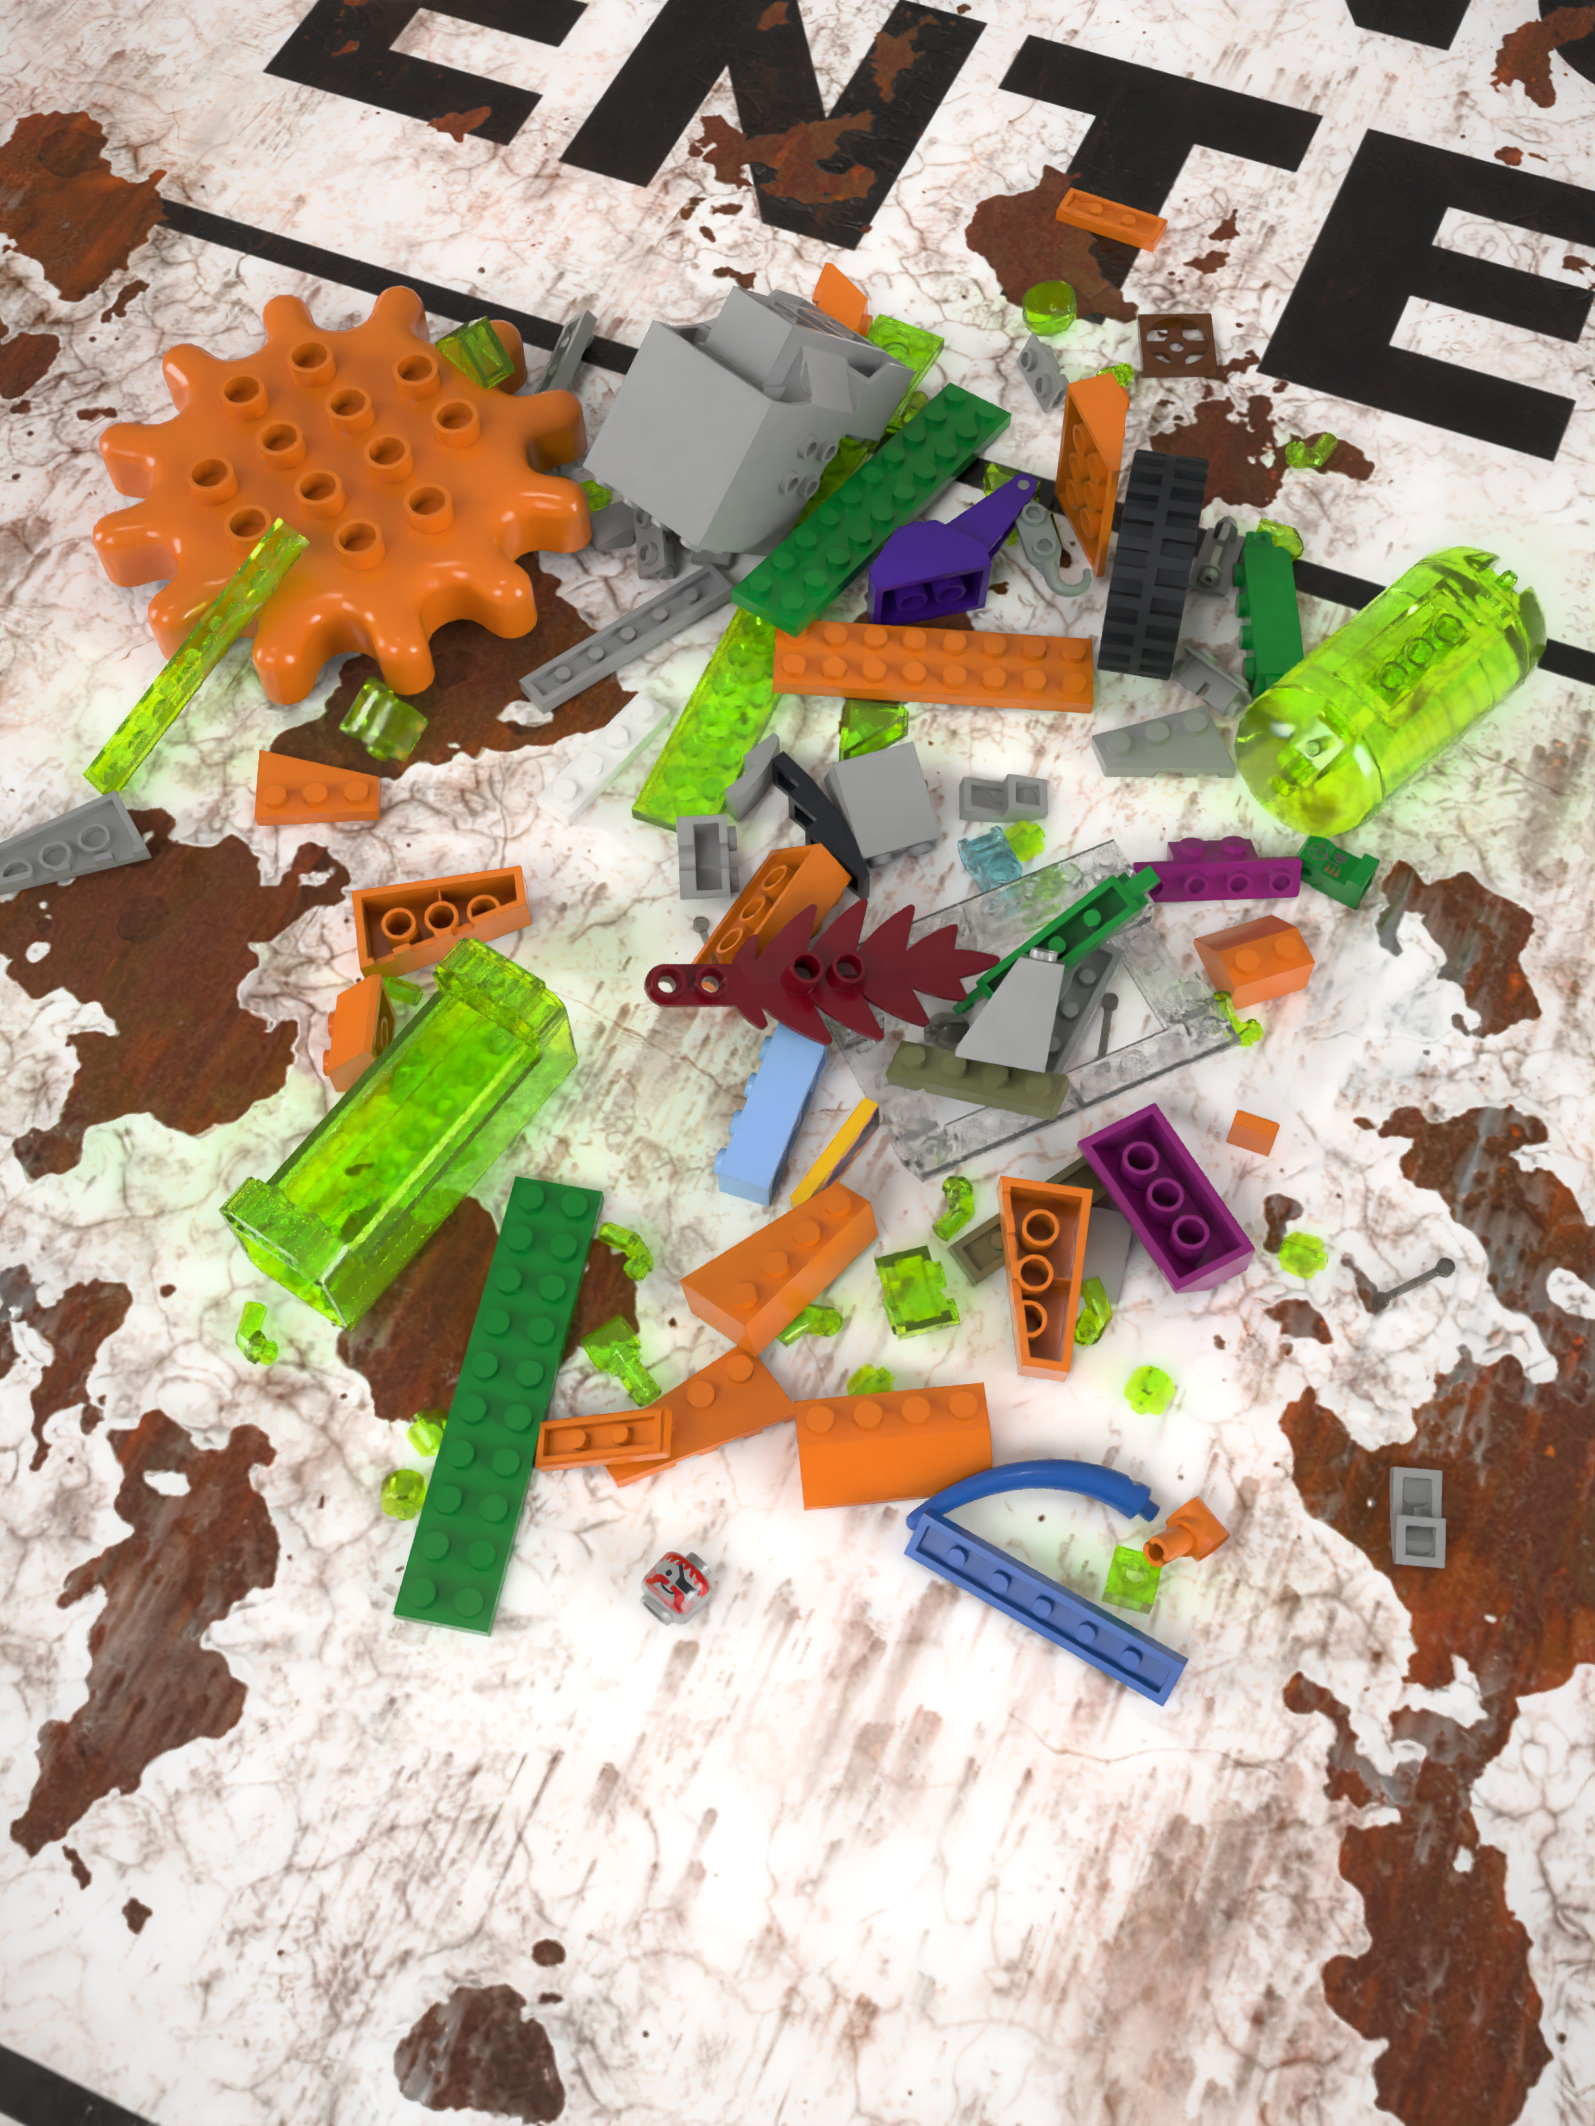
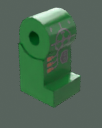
(1336, 871)

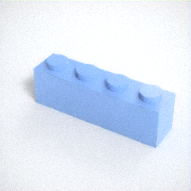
(771, 1116)

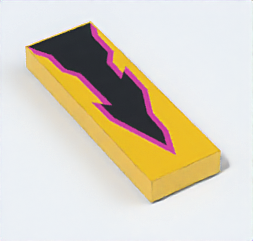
(840, 1152)

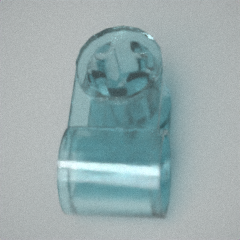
(989, 859)

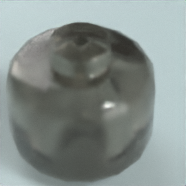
(946, 1030)

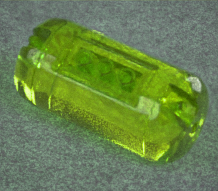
(1390, 692)

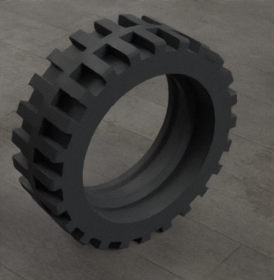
(1152, 564)

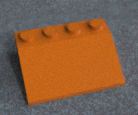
(1091, 461)

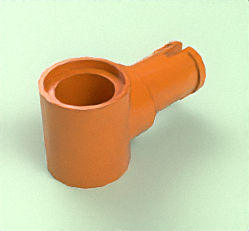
(1188, 1533)

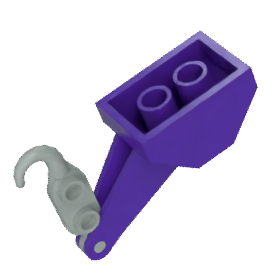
(946, 568)

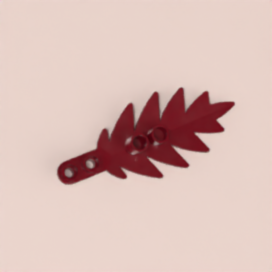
(832, 975)

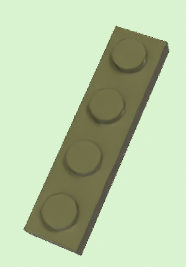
(977, 1082)
(981, 1250)

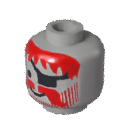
(676, 1588)

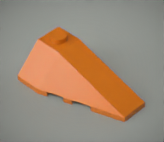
(842, 300)

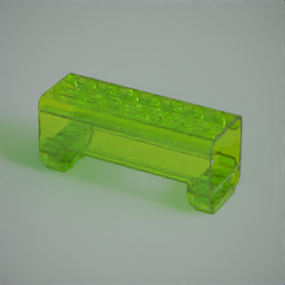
(408, 1136)

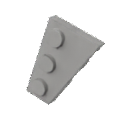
(1169, 744)

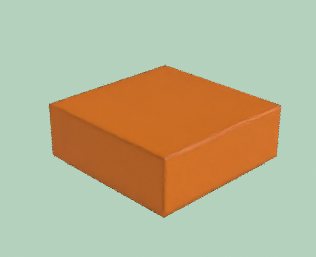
(1253, 1133)

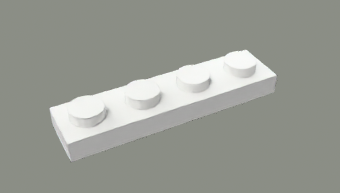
(604, 758)

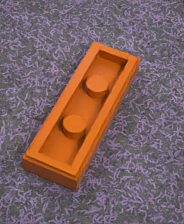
(1111, 219)
(604, 1439)

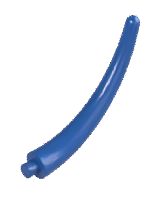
(1058, 1474)

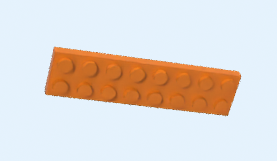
(936, 666)

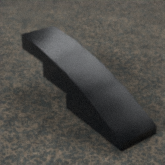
(820, 820)

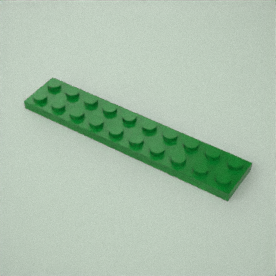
(863, 513)
(498, 1408)

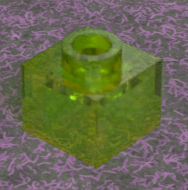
(1126, 1593)

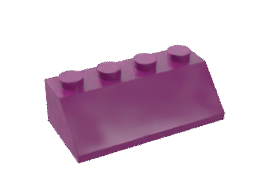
(1168, 1201)

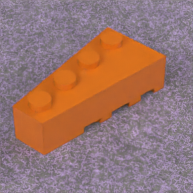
(424, 919)
(1044, 1261)
(781, 1268)

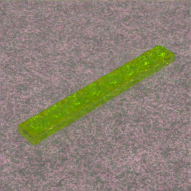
(196, 658)

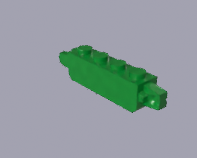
(1267, 611)
(1077, 930)

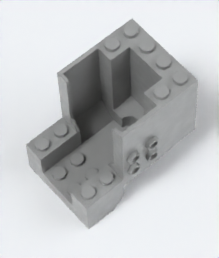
(740, 417)

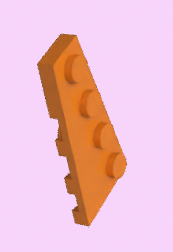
(714, 1407)

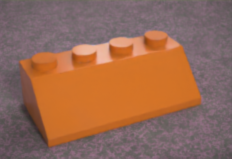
(775, 894)
(891, 1444)

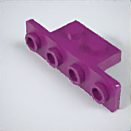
(1222, 872)

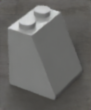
(884, 803)
(1019, 1016)

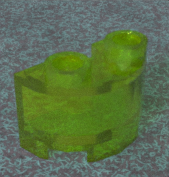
(383, 722)
(913, 1293)

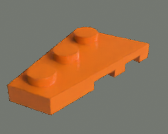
(312, 792)

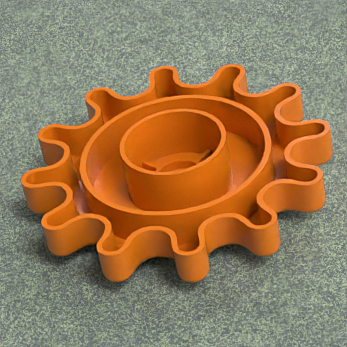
(375, 456)

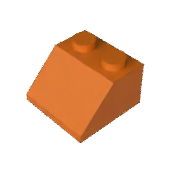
(1256, 960)
(359, 1031)

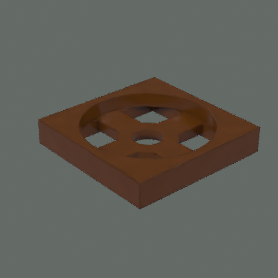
(1174, 324)

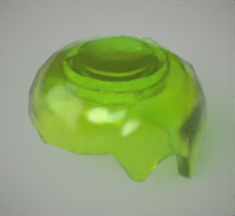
(1049, 308)

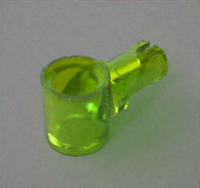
(616, 1350)

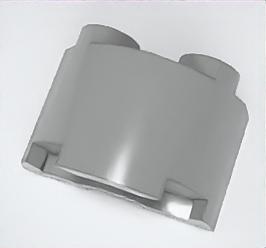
(704, 857)

